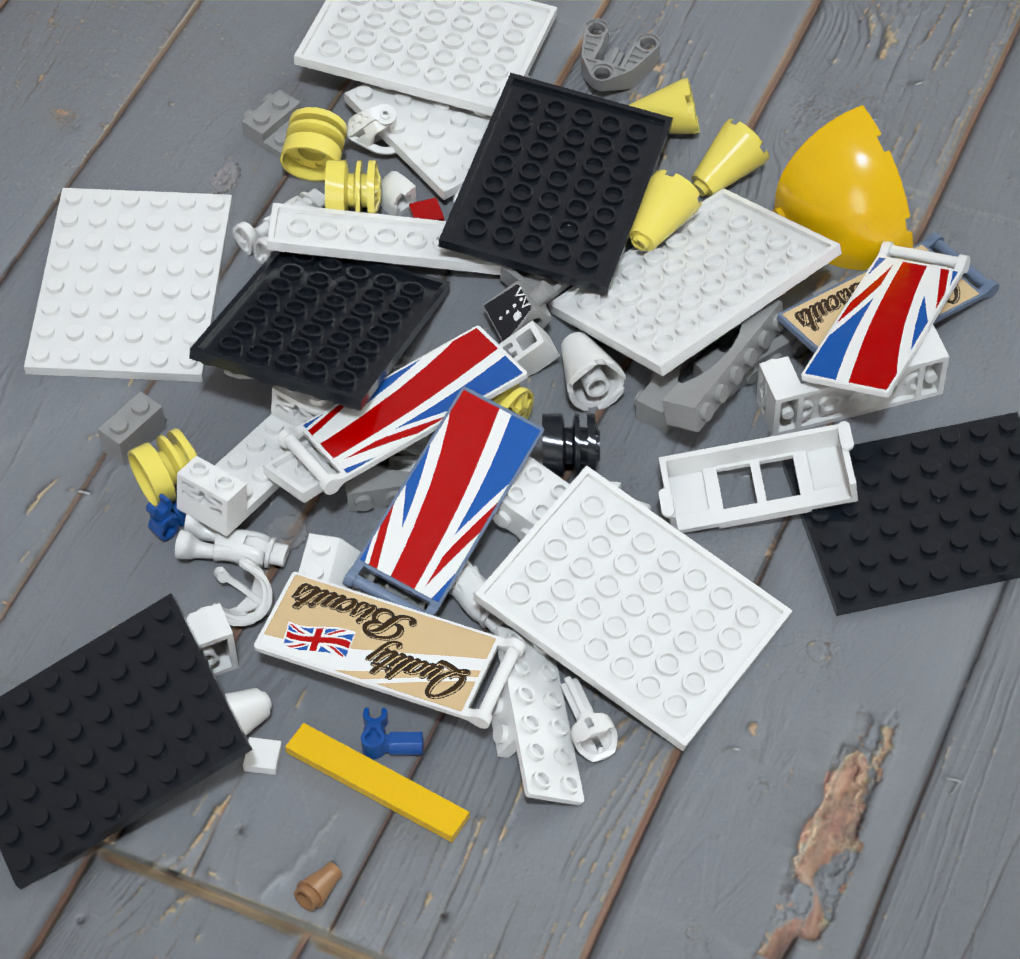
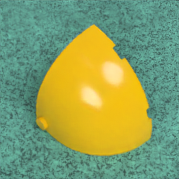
(846, 190)

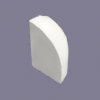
(397, 193)

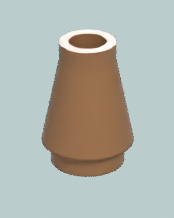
(316, 888)

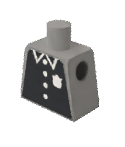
(519, 306)

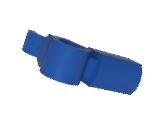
(165, 518)
(377, 743)

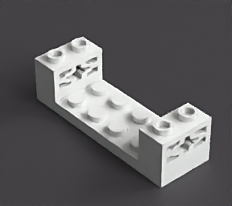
(797, 406)
(237, 485)

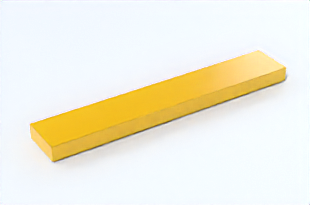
(377, 782)

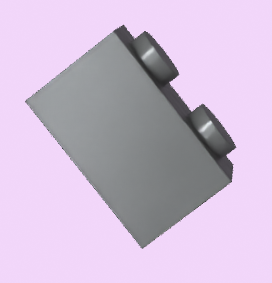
(131, 426)

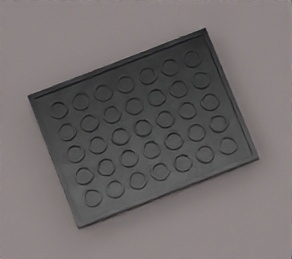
(556, 183)
(321, 325)
(928, 516)
(108, 739)

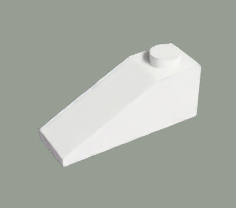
(531, 348)

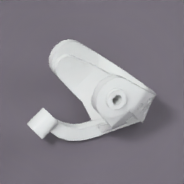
(366, 125)
(257, 598)

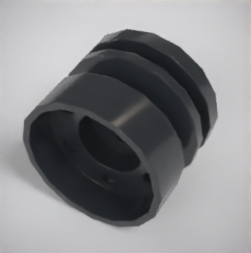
(570, 444)

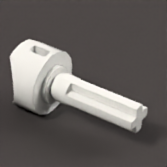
(590, 726)

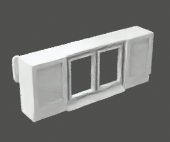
(821, 465)

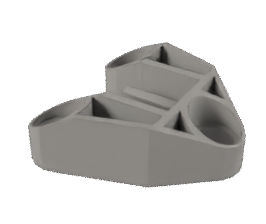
(608, 73)

